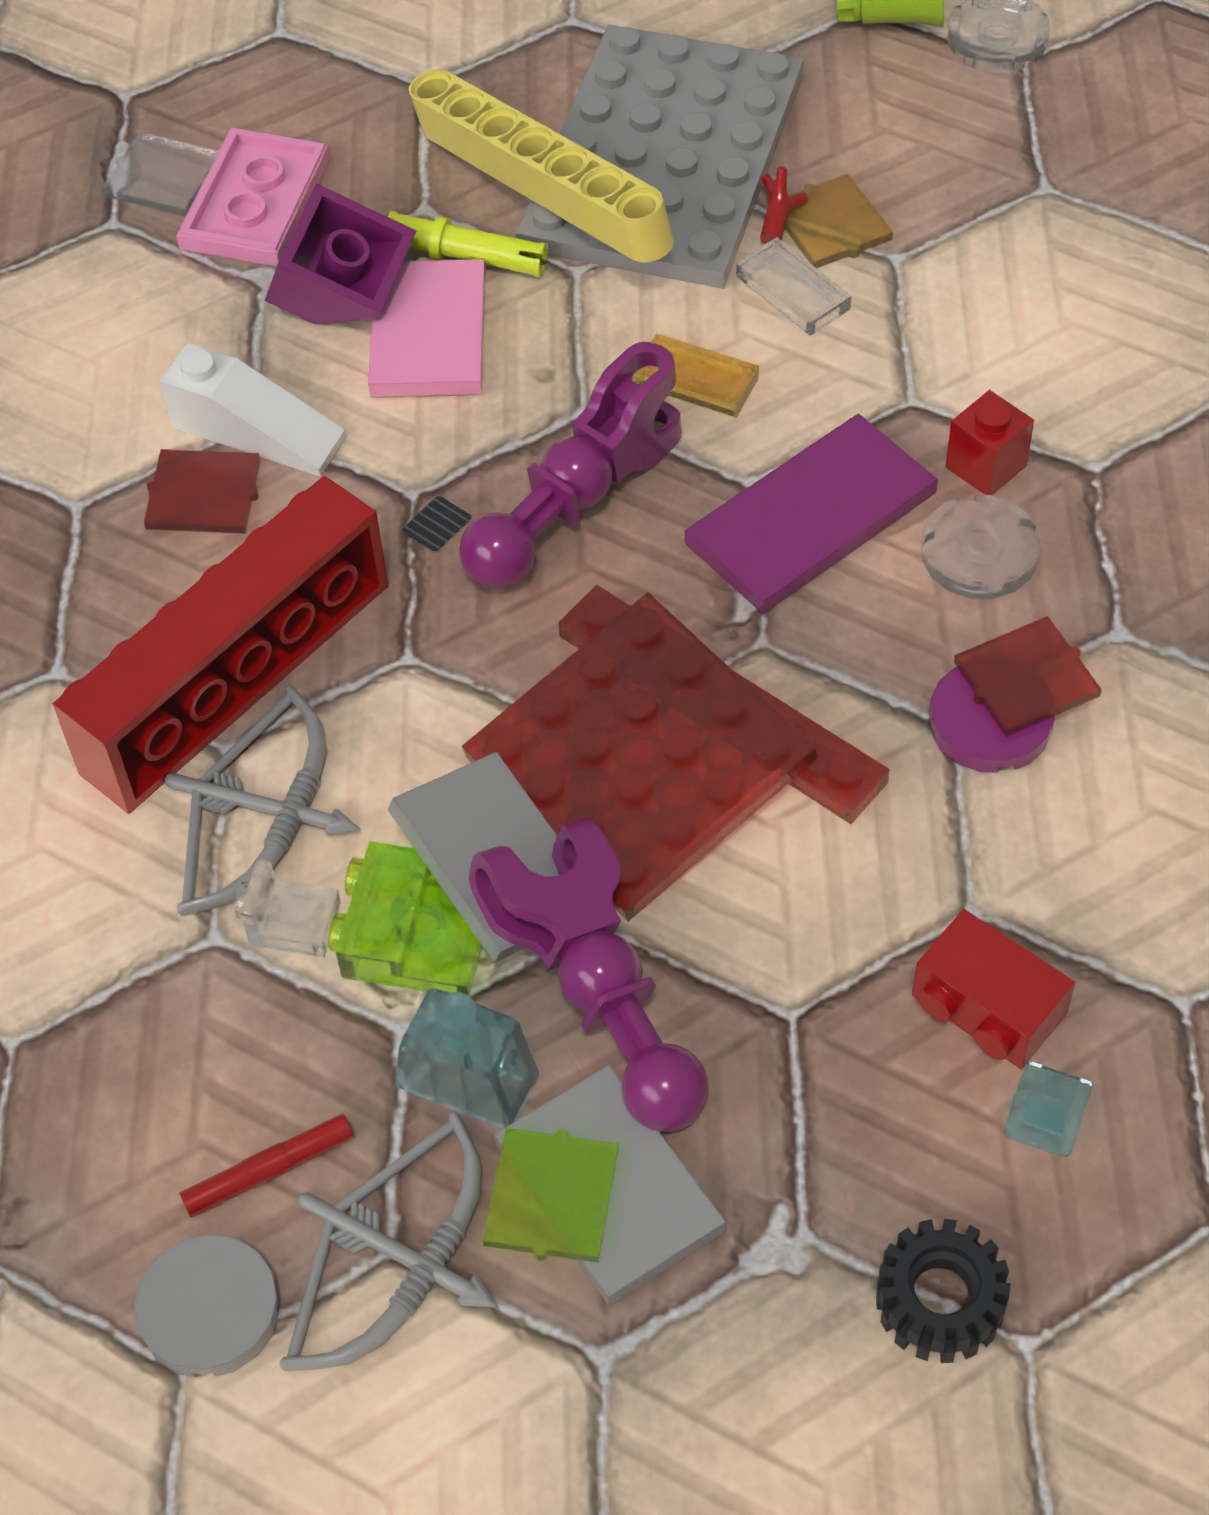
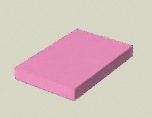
(253, 196)
(430, 331)

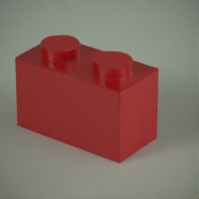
(992, 989)

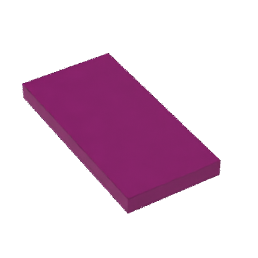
(810, 512)

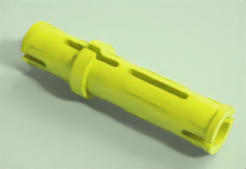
(448, 240)

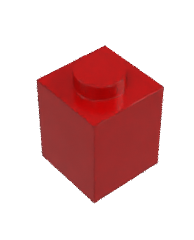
(989, 443)

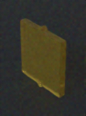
(835, 222)

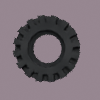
(948, 1250)

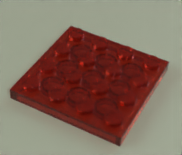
(648, 746)

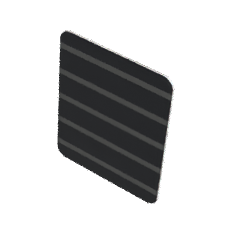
(436, 523)

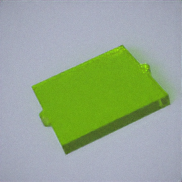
(551, 1195)

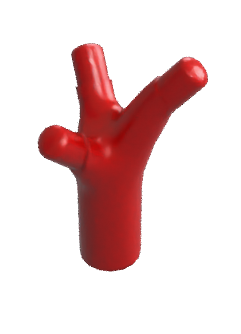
(779, 205)

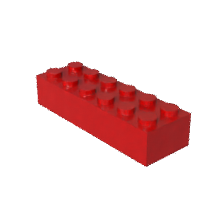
(223, 643)

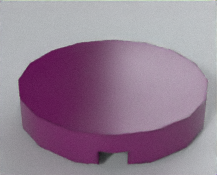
(972, 736)

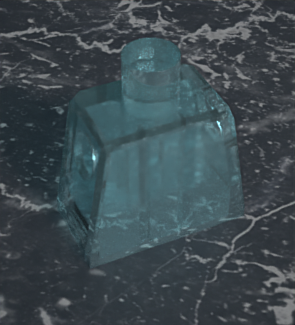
(459, 1056)

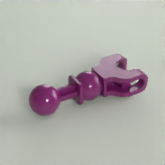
(575, 473)
(573, 928)

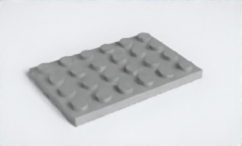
(691, 124)

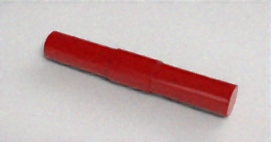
(266, 1165)

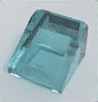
(1047, 1109)

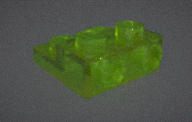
(402, 926)

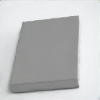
(468, 814)
(654, 1203)

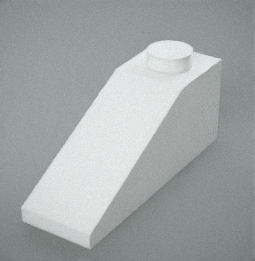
(244, 410)

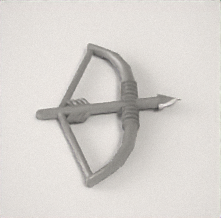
(228, 793)
(363, 1231)

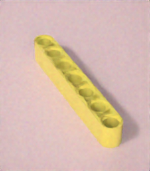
(543, 165)

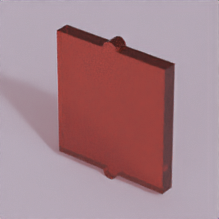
(202, 491)
(1027, 676)

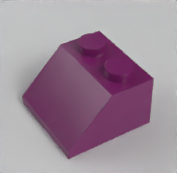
(339, 261)

